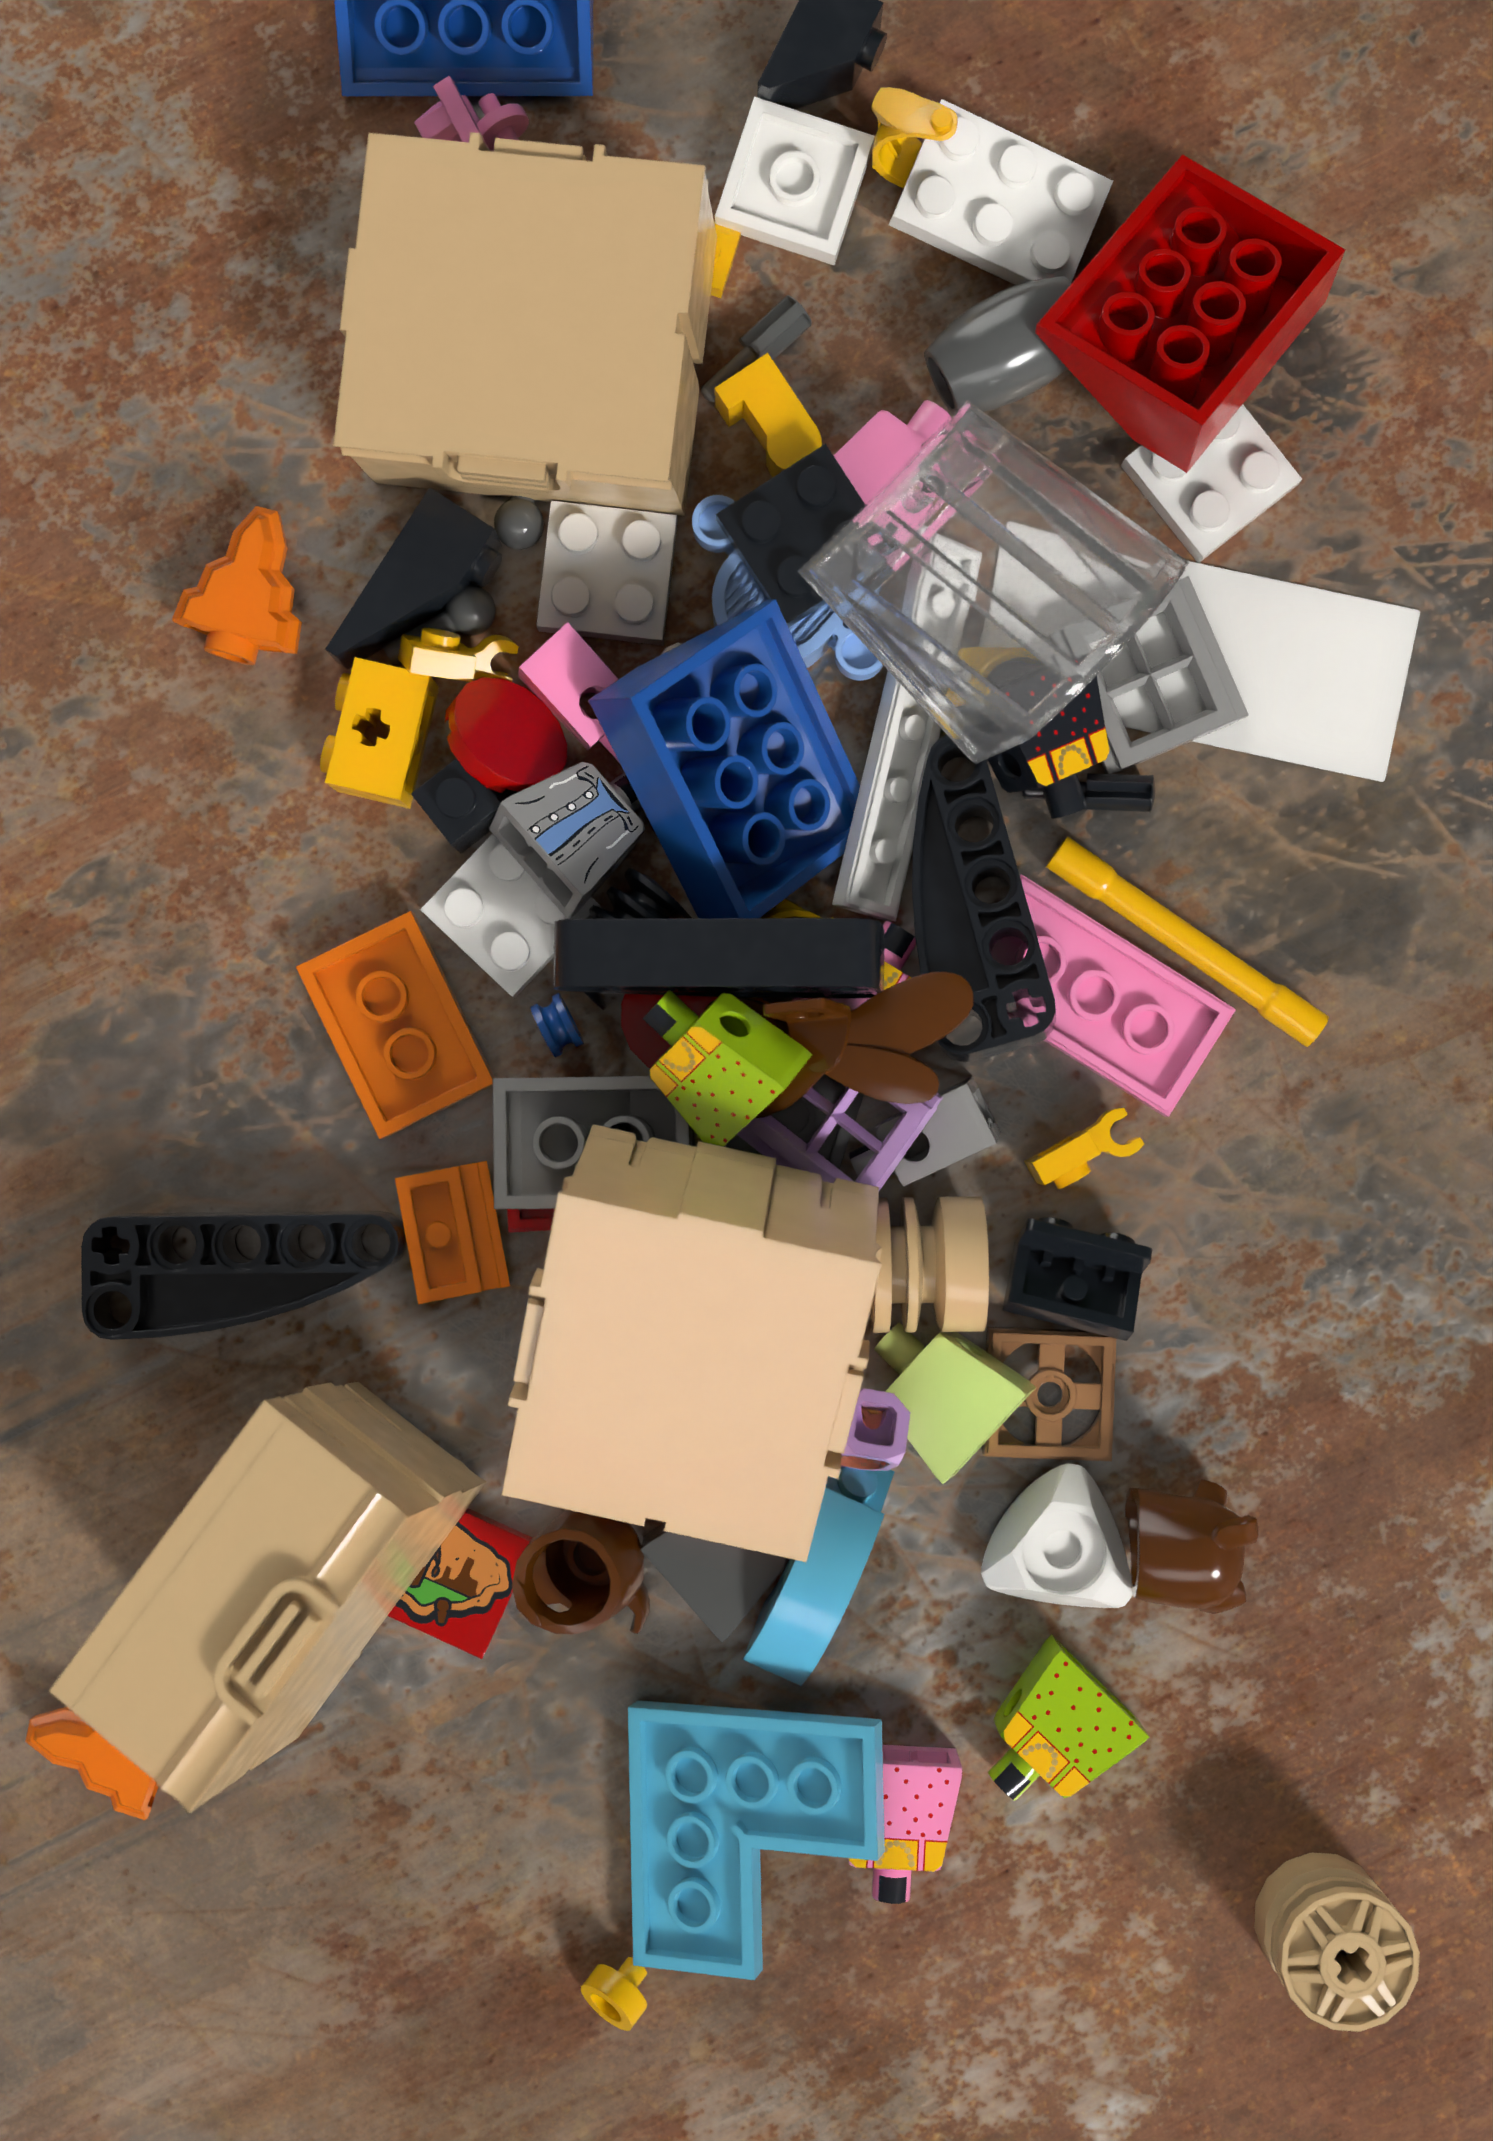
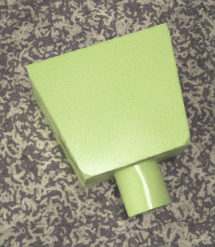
(952, 1394)

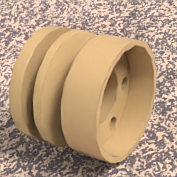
(933, 1265)
(1311, 1914)

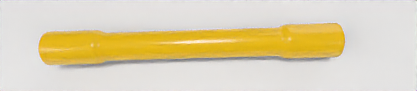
(1271, 1000)

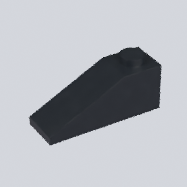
(425, 567)

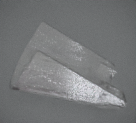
(991, 582)

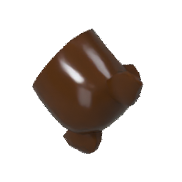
(1188, 1548)
(587, 1567)

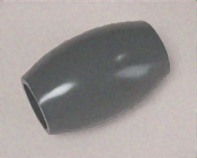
(993, 348)

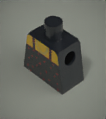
(1056, 753)

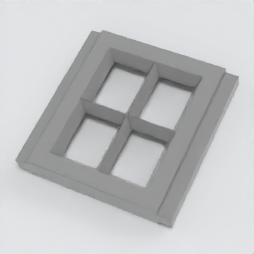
(1207, 668)

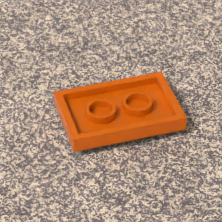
(396, 1025)

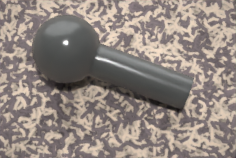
(519, 523)
(467, 613)

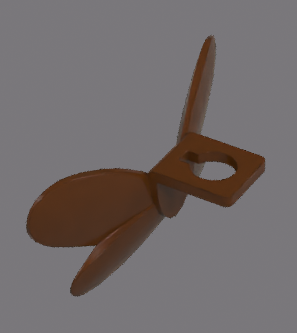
(873, 1042)

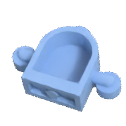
(738, 592)

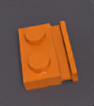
(452, 1232)

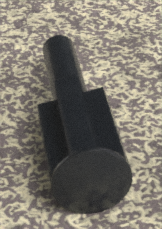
(1113, 792)

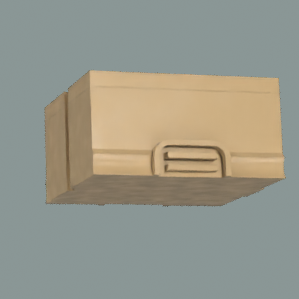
(526, 321)
(694, 1342)
(266, 1588)

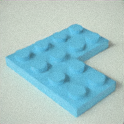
(717, 1790)

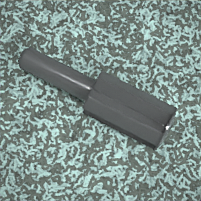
(769, 335)

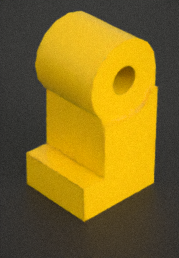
(771, 412)

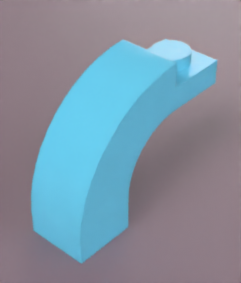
(814, 1594)

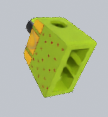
(721, 1063)
(1061, 1726)

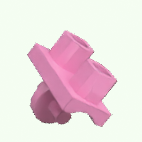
(455, 117)

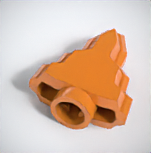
(244, 596)
(74, 1744)

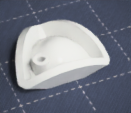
(1059, 1545)

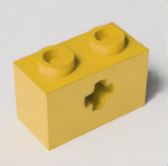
(391, 766)

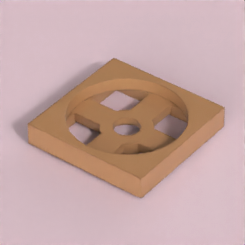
(1098, 1439)

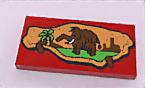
(465, 1584)

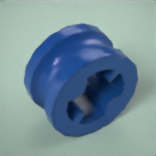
(557, 1025)

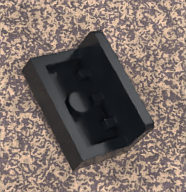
(1076, 1277)

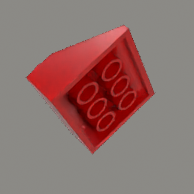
(1189, 309)

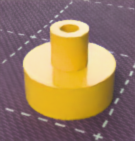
(616, 1993)

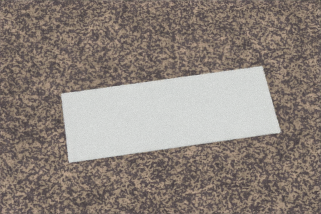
(1309, 663)

